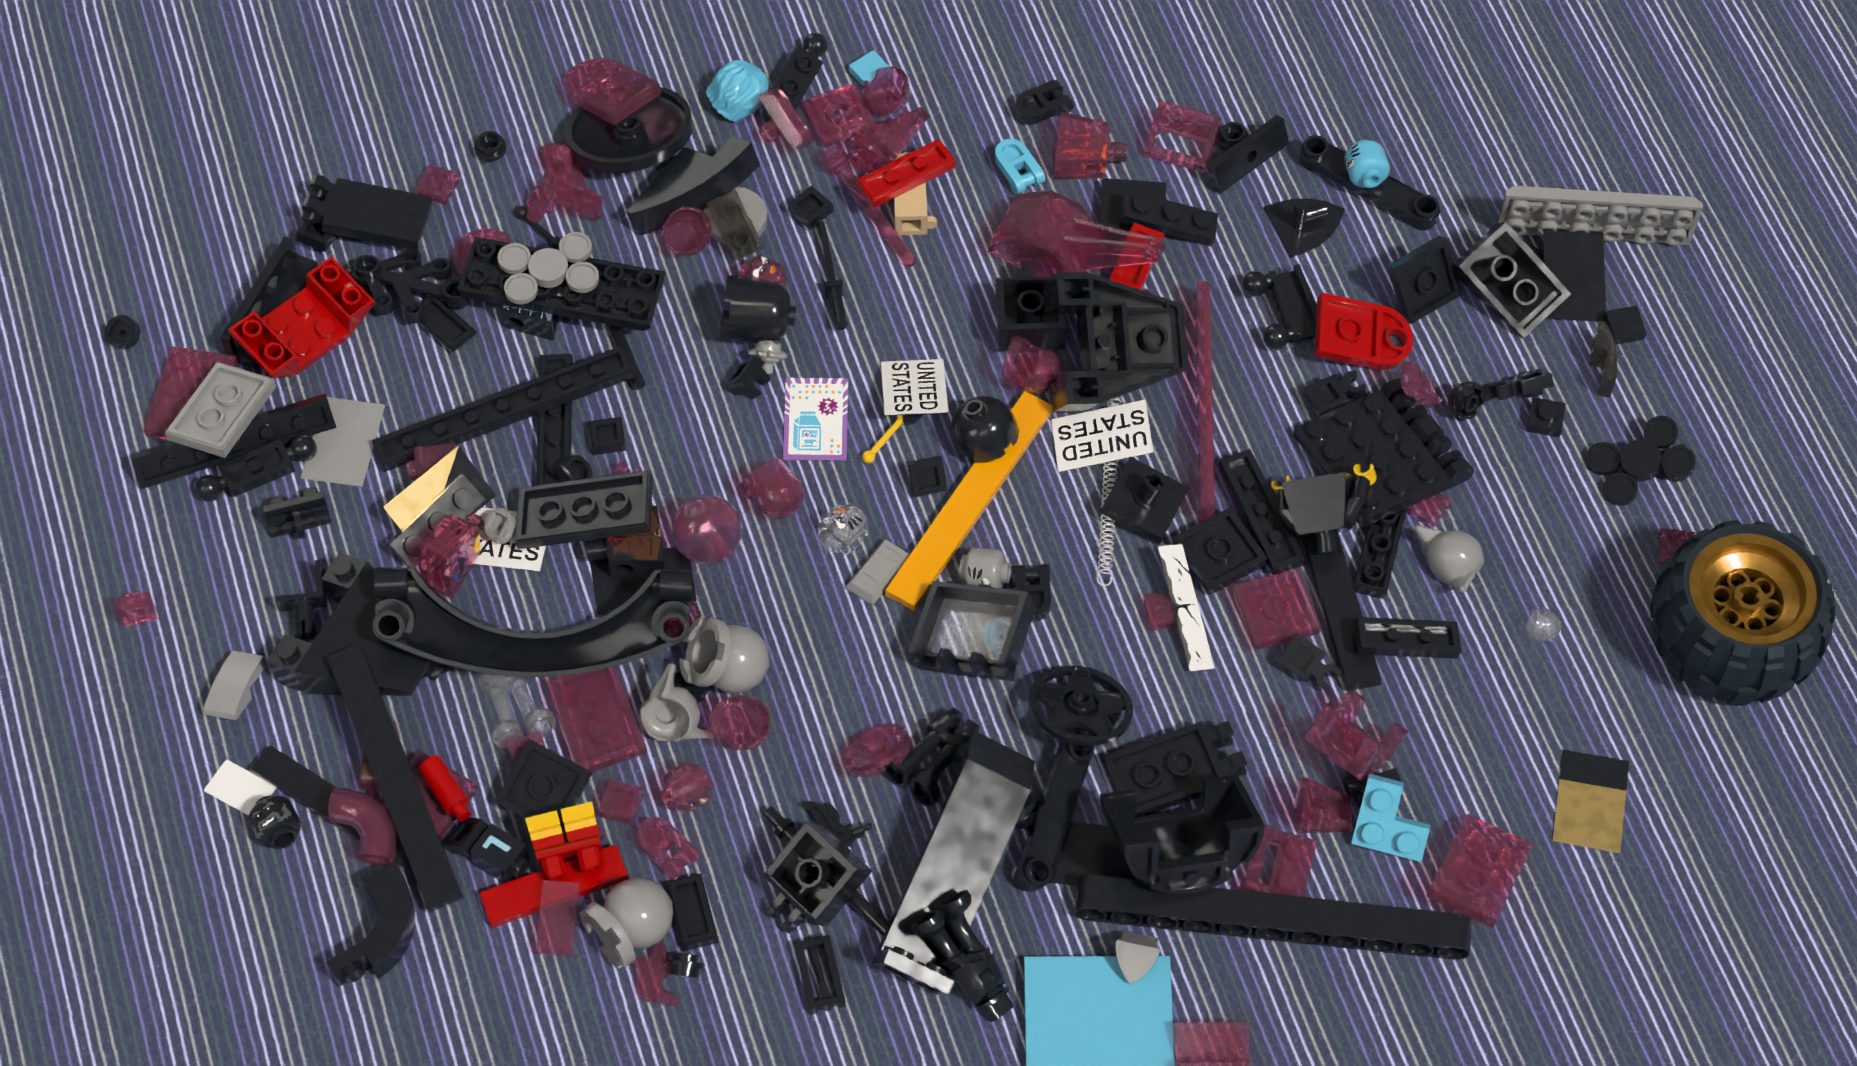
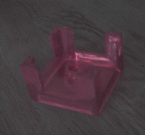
(1349, 743)

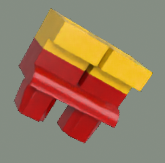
(550, 843)

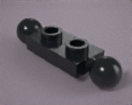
(800, 70)
(256, 468)

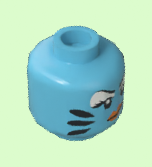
(1366, 162)

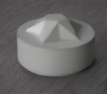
(500, 525)

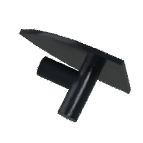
(1304, 223)

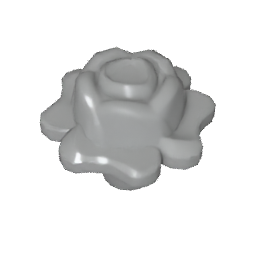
(770, 353)

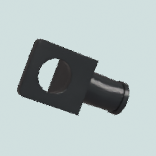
(304, 605)

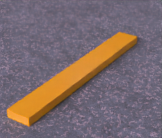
(965, 509)

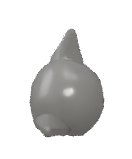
(1452, 555)
(671, 712)

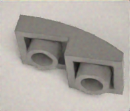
(232, 685)

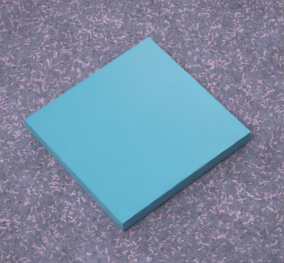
(1092, 1016)

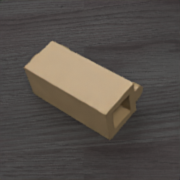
(911, 211)

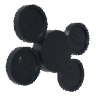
(1641, 460)

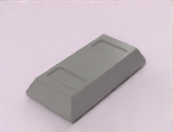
(877, 572)

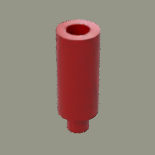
(445, 787)

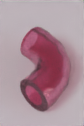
(369, 820)

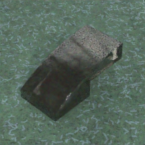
(1604, 356)

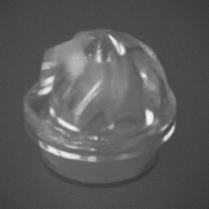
(1542, 625)

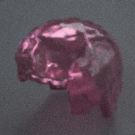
(740, 722)

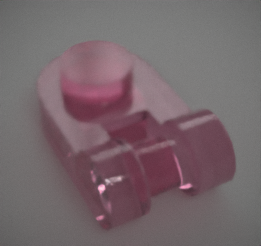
(659, 836)

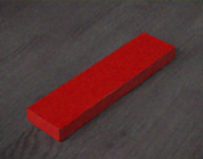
(523, 895)

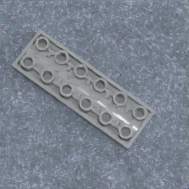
(1614, 214)

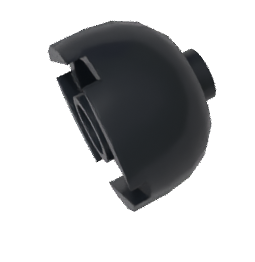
(983, 429)

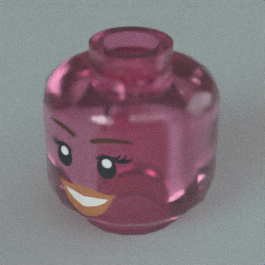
(686, 787)

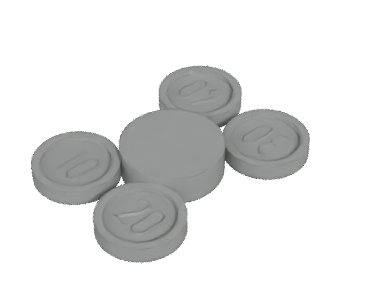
(548, 268)

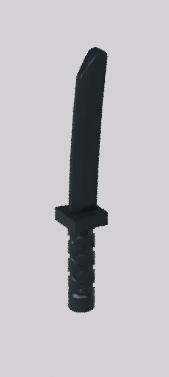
(833, 286)

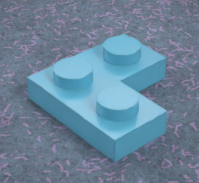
(1381, 828)

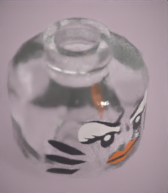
(843, 529)

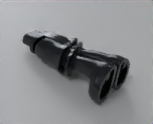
(975, 969)

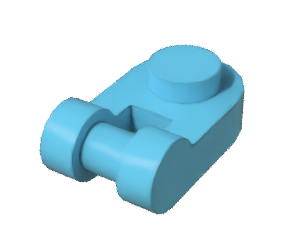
(1012, 156)

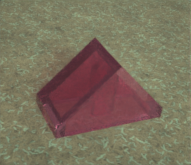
(1321, 809)

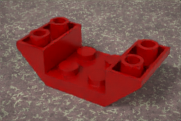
(306, 323)

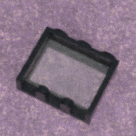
(972, 630)

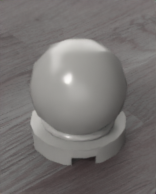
(724, 656)
(632, 917)

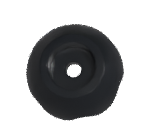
(1465, 400)

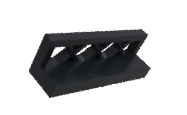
(277, 283)

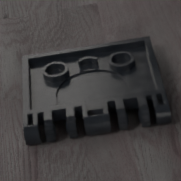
(1395, 444)

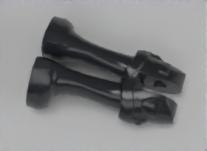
(925, 783)

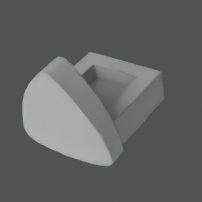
(1136, 954)

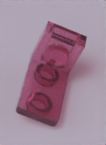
(559, 191)

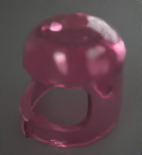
(1033, 368)
(777, 485)

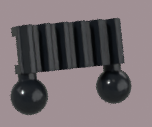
(1292, 300)

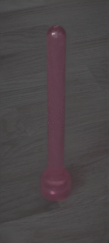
(837, 161)

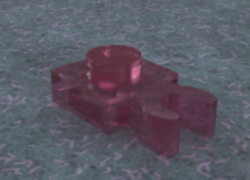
(1417, 384)

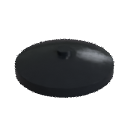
(635, 142)

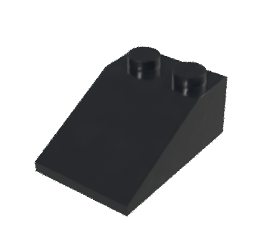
(1510, 279)

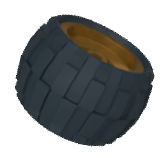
(1753, 580)

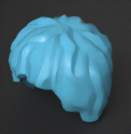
(737, 90)

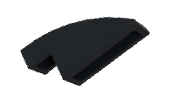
(692, 181)

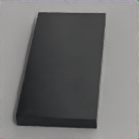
(584, 509)

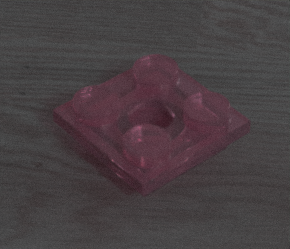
(833, 127)

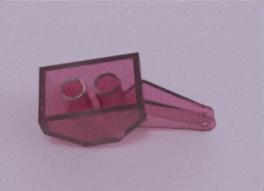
(1065, 238)

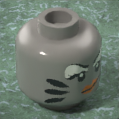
(984, 567)

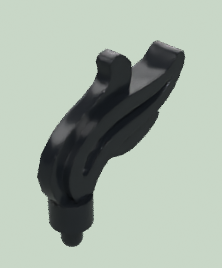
(831, 821)

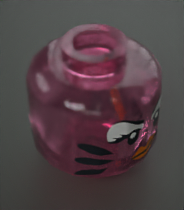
(764, 269)

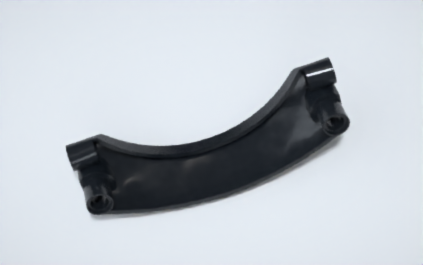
(454, 638)

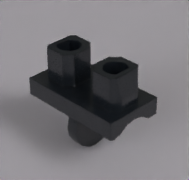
(296, 514)

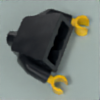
(1323, 504)

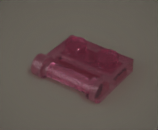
(1290, 866)

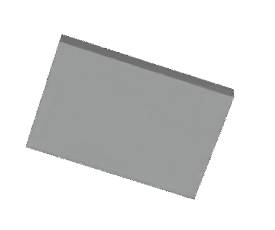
(220, 409)

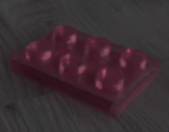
(179, 381)
(596, 718)
(1479, 870)

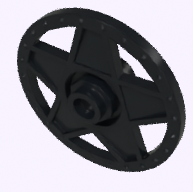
(1080, 705)

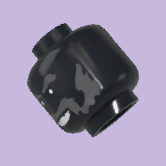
(274, 822)

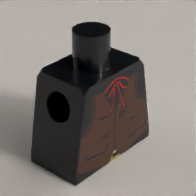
(631, 554)

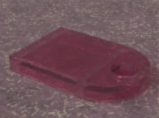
(609, 88)

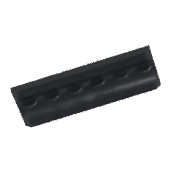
(622, 298)

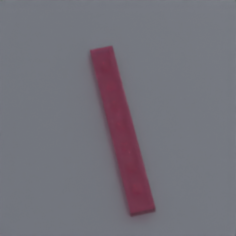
(1205, 446)

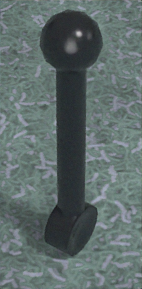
(521, 213)

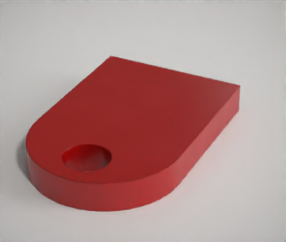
(1360, 333)

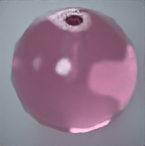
(707, 529)

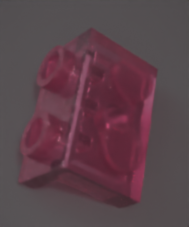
(1211, 1043)

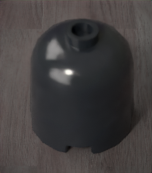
(757, 310)

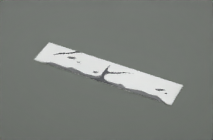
(1186, 607)

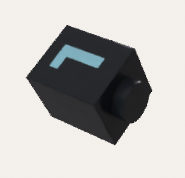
(500, 855)

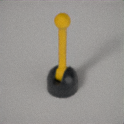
(869, 455)

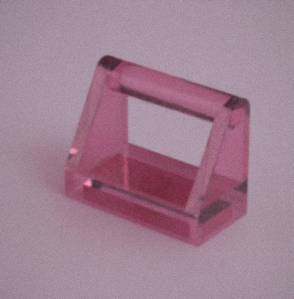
(1187, 124)

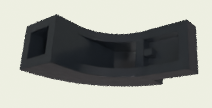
(390, 934)

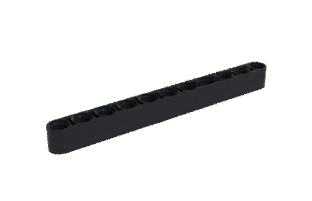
(1276, 918)

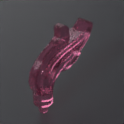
(650, 976)

